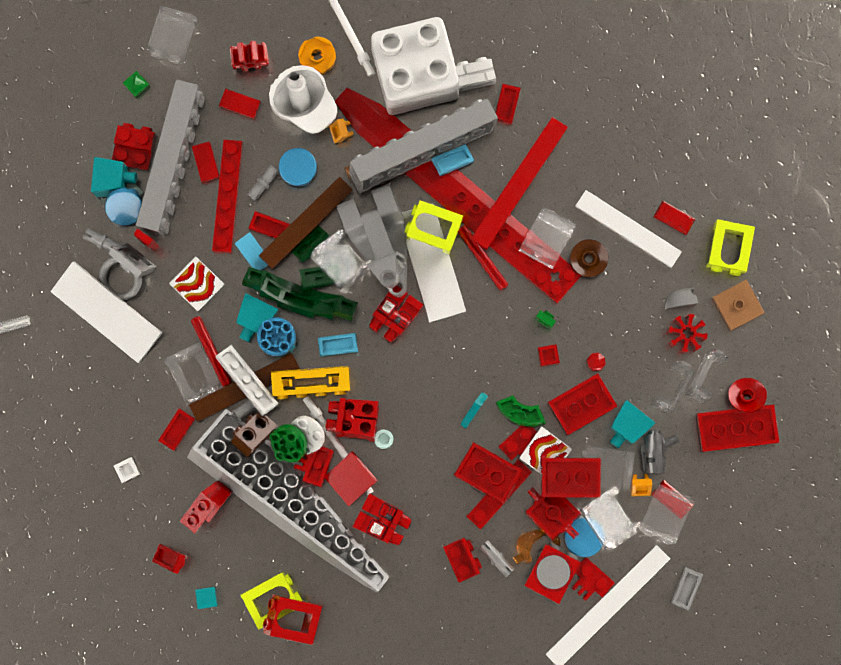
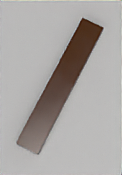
(305, 222)
(233, 394)

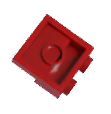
(134, 146)

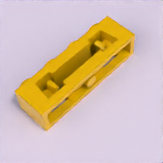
(303, 390)

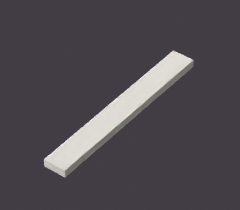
(608, 606)

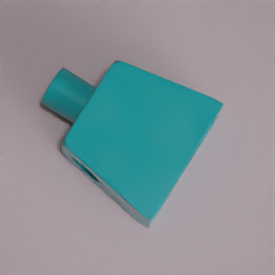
(110, 176)
(253, 314)
(629, 425)

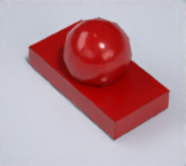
(169, 558)

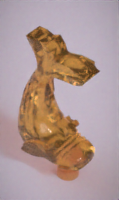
(524, 544)

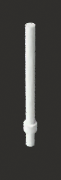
(363, 57)
(317, 414)

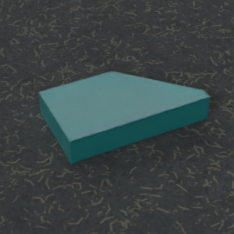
(473, 410)

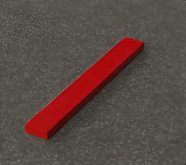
(519, 183)

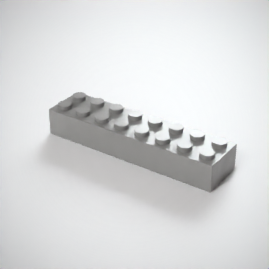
(422, 145)
(170, 159)

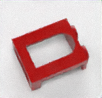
(206, 506)
(310, 622)

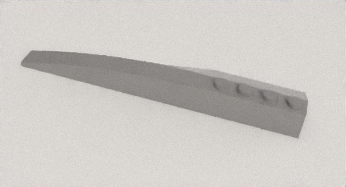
(283, 499)

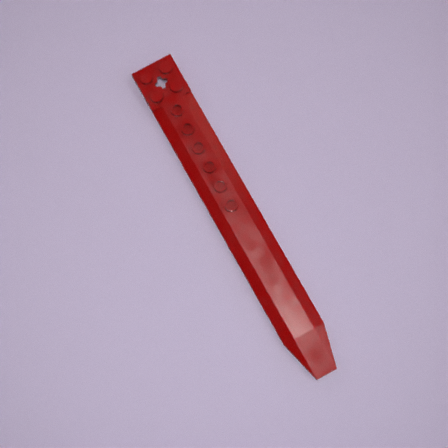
(457, 195)

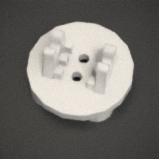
(315, 436)

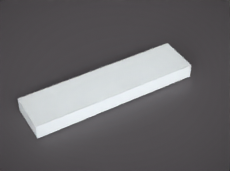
(247, 380)

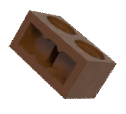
(255, 434)

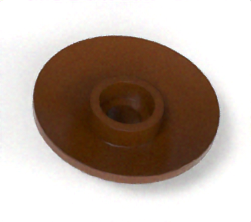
(595, 251)

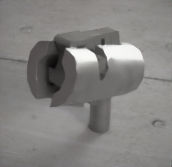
(653, 451)

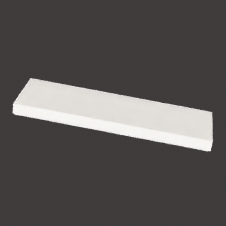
(434, 271)
(106, 312)

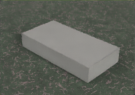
(686, 588)

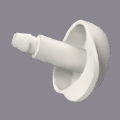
(303, 99)

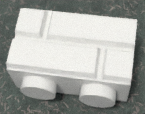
(475, 74)

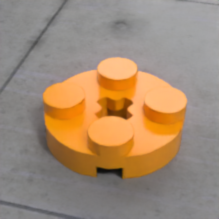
(315, 45)

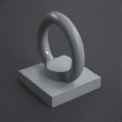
(130, 261)

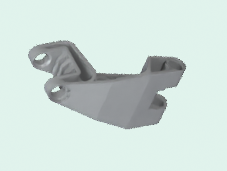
(379, 237)

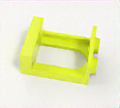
(416, 234)
(715, 261)
(249, 596)

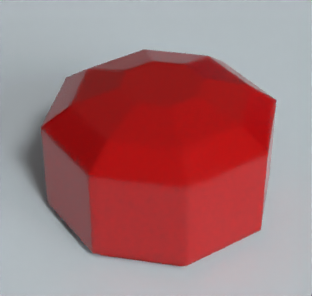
(596, 362)

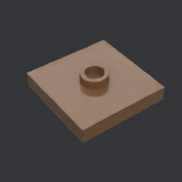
(738, 305)

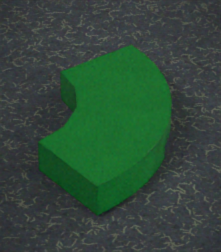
(521, 414)

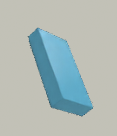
(452, 160)
(251, 250)
(337, 345)

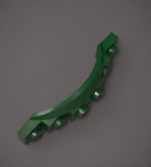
(294, 299)

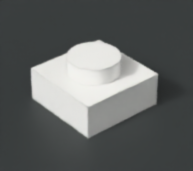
(127, 470)

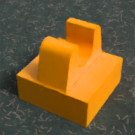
(339, 130)
(641, 487)

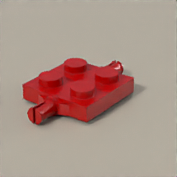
(553, 515)

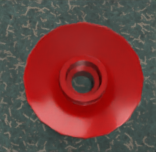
(747, 387)

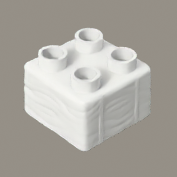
(415, 65)

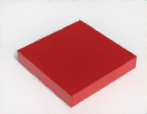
(350, 478)

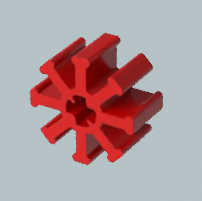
(249, 55)
(691, 330)

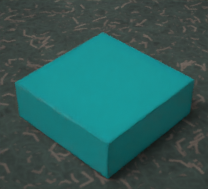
(206, 597)

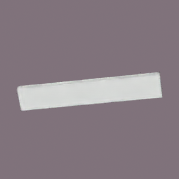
(628, 229)

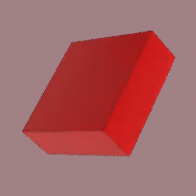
(548, 355)

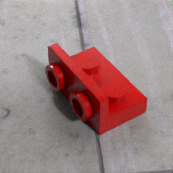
(462, 559)

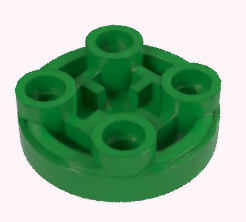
(288, 443)

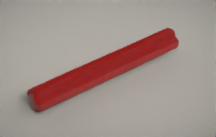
(483, 258)
(210, 350)

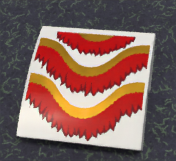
(196, 283)
(543, 446)

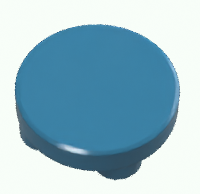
(297, 167)
(123, 206)
(276, 336)
(585, 543)

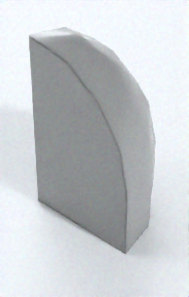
(681, 298)

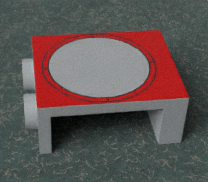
(552, 572)

